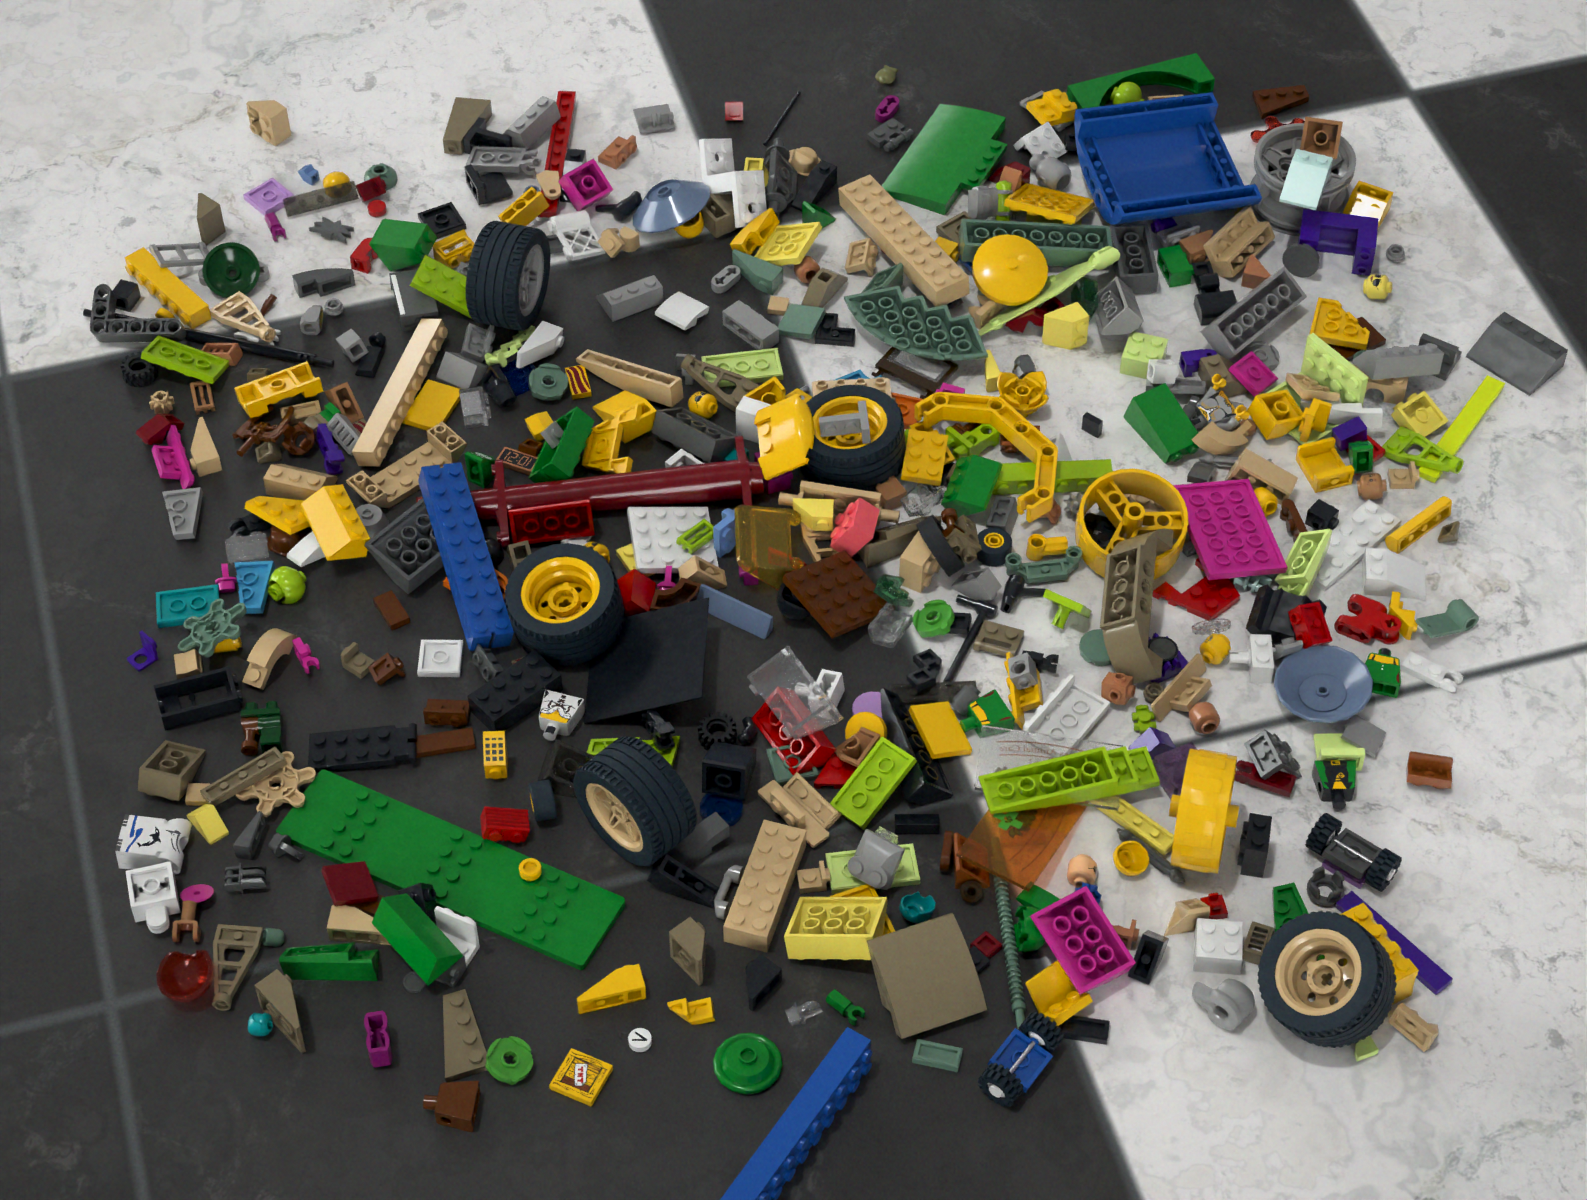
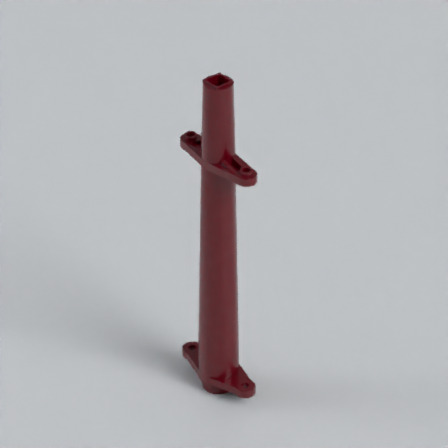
(619, 491)

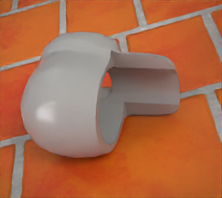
(1232, 999)

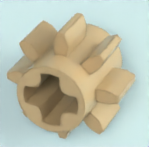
(161, 402)

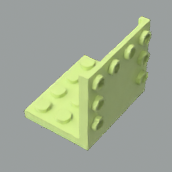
(1330, 370)

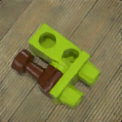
(970, 438)

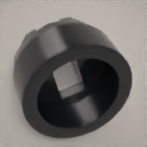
(377, 335)

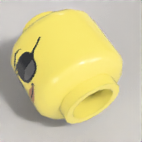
(1377, 286)

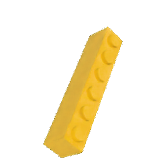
(167, 288)

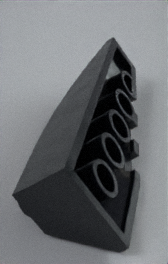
(926, 779)

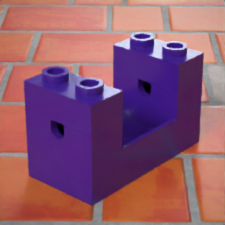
(1341, 235)

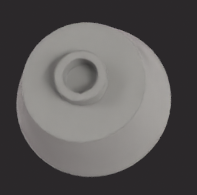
(372, 518)

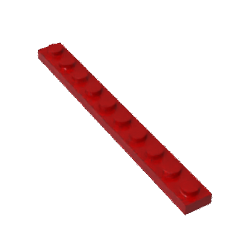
(559, 143)

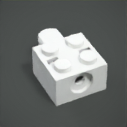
(153, 895)

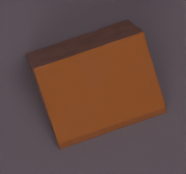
(964, 870)

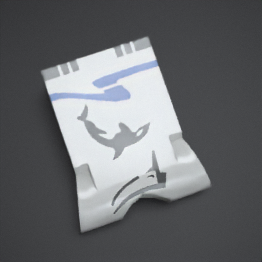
(151, 842)

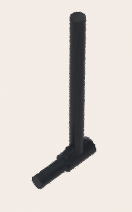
(983, 610)

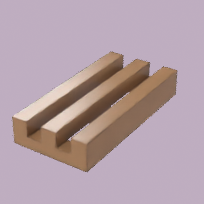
(204, 407)

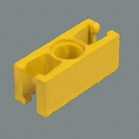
(525, 208)

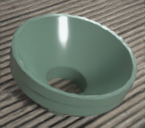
(389, 174)

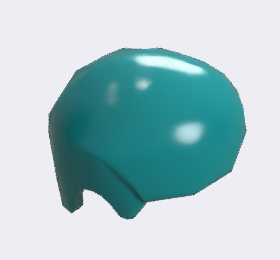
(917, 908)

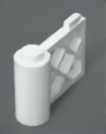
(573, 225)

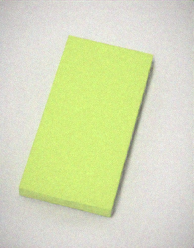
(754, 365)
(843, 880)

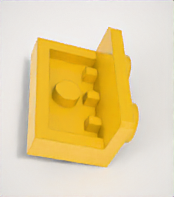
(1315, 418)

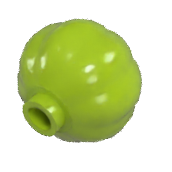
(1126, 93)
(287, 583)

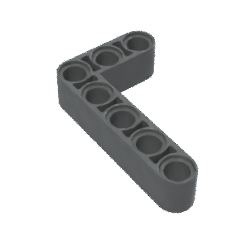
(129, 326)

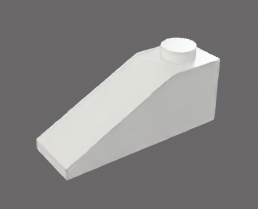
(540, 344)

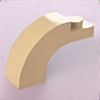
(1219, 441)
(265, 654)

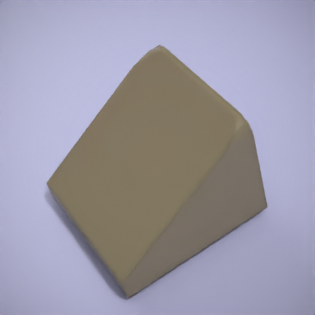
(257, 373)
(268, 452)

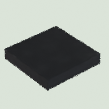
(443, 220)

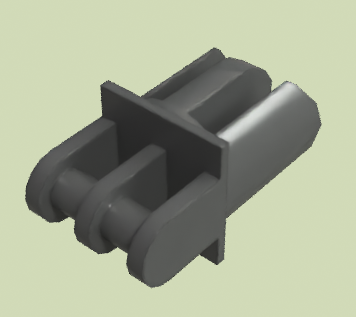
(243, 878)

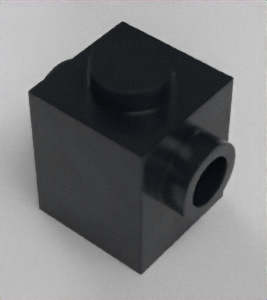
(1322, 516)

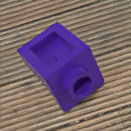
(1159, 225)

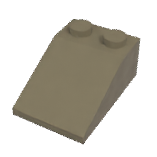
(170, 770)
(278, 1000)

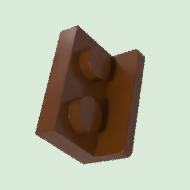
(446, 712)

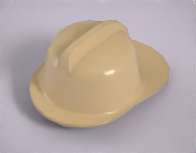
(803, 160)

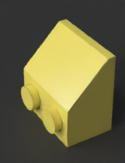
(1066, 327)

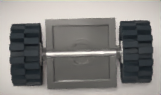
(1353, 852)

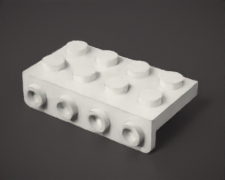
(1068, 711)

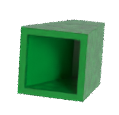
(402, 243)

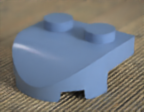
(725, 533)

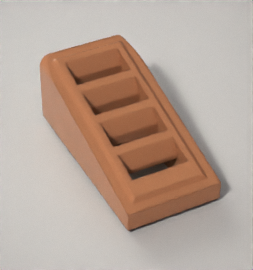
(228, 351)

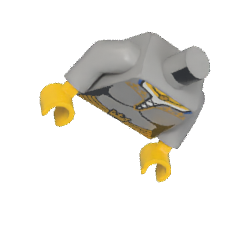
(1218, 408)

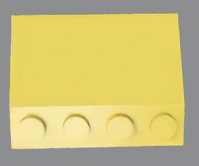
(834, 927)

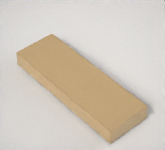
(812, 801)

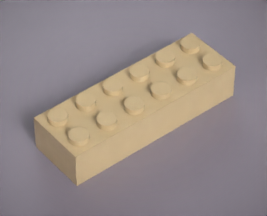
(765, 886)

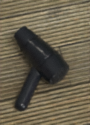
(623, 208)
(1014, 589)

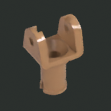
(187, 922)

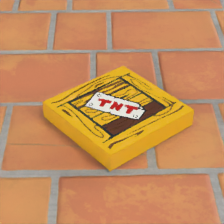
(581, 1077)

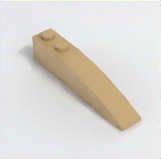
(634, 378)

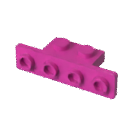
(172, 460)

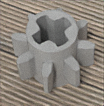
(1070, 503)

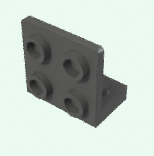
(1271, 755)

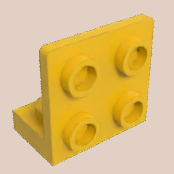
(1055, 994)

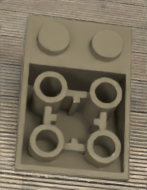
(719, 214)

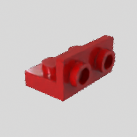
(1310, 625)

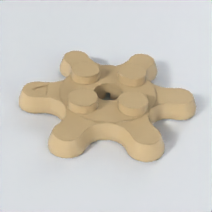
(290, 781)

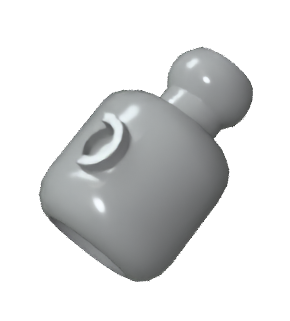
(1050, 171)

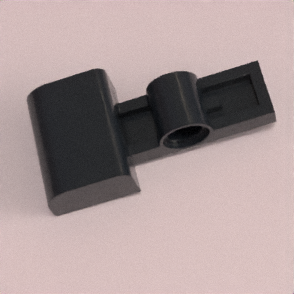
(1210, 301)

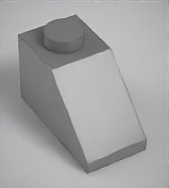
(978, 584)

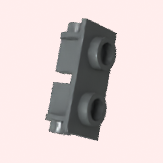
(486, 662)

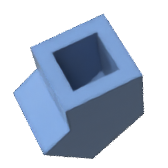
(309, 174)

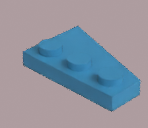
(254, 584)

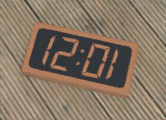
(517, 460)

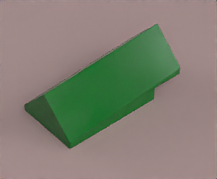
(415, 937)
(330, 963)

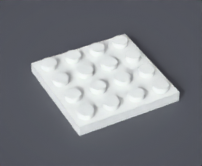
(655, 537)

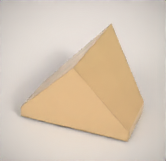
(1186, 915)

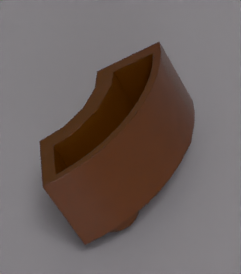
(683, 592)

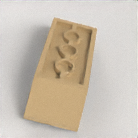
(402, 476)

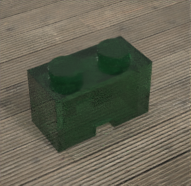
(1085, 294)

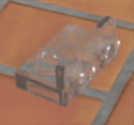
(247, 548)

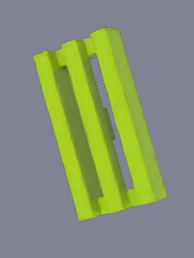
(699, 539)

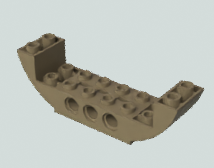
(1129, 603)

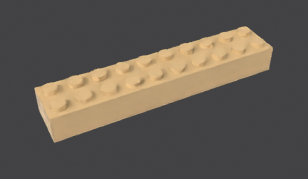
(904, 241)

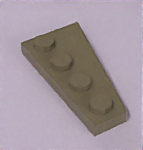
(462, 1040)

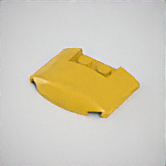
(784, 436)

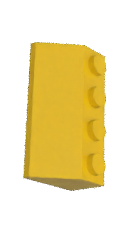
(336, 523)

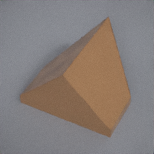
(857, 746)

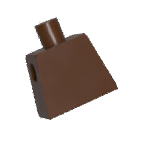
(455, 1104)

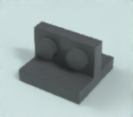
(1450, 357)

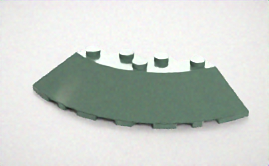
(915, 327)

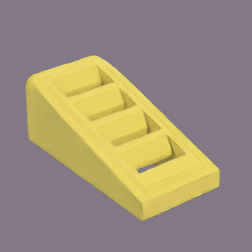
(991, 372)

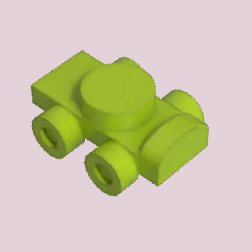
(1144, 718)

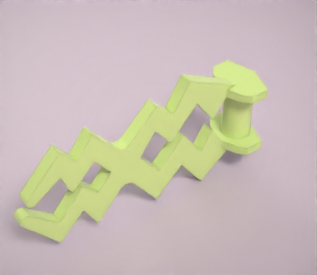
(500, 356)

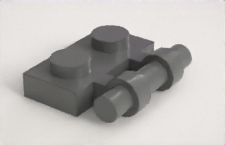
(889, 134)

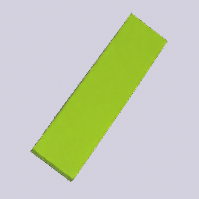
(1069, 779)

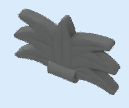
(332, 230)

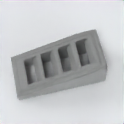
(342, 423)

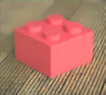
(854, 527)

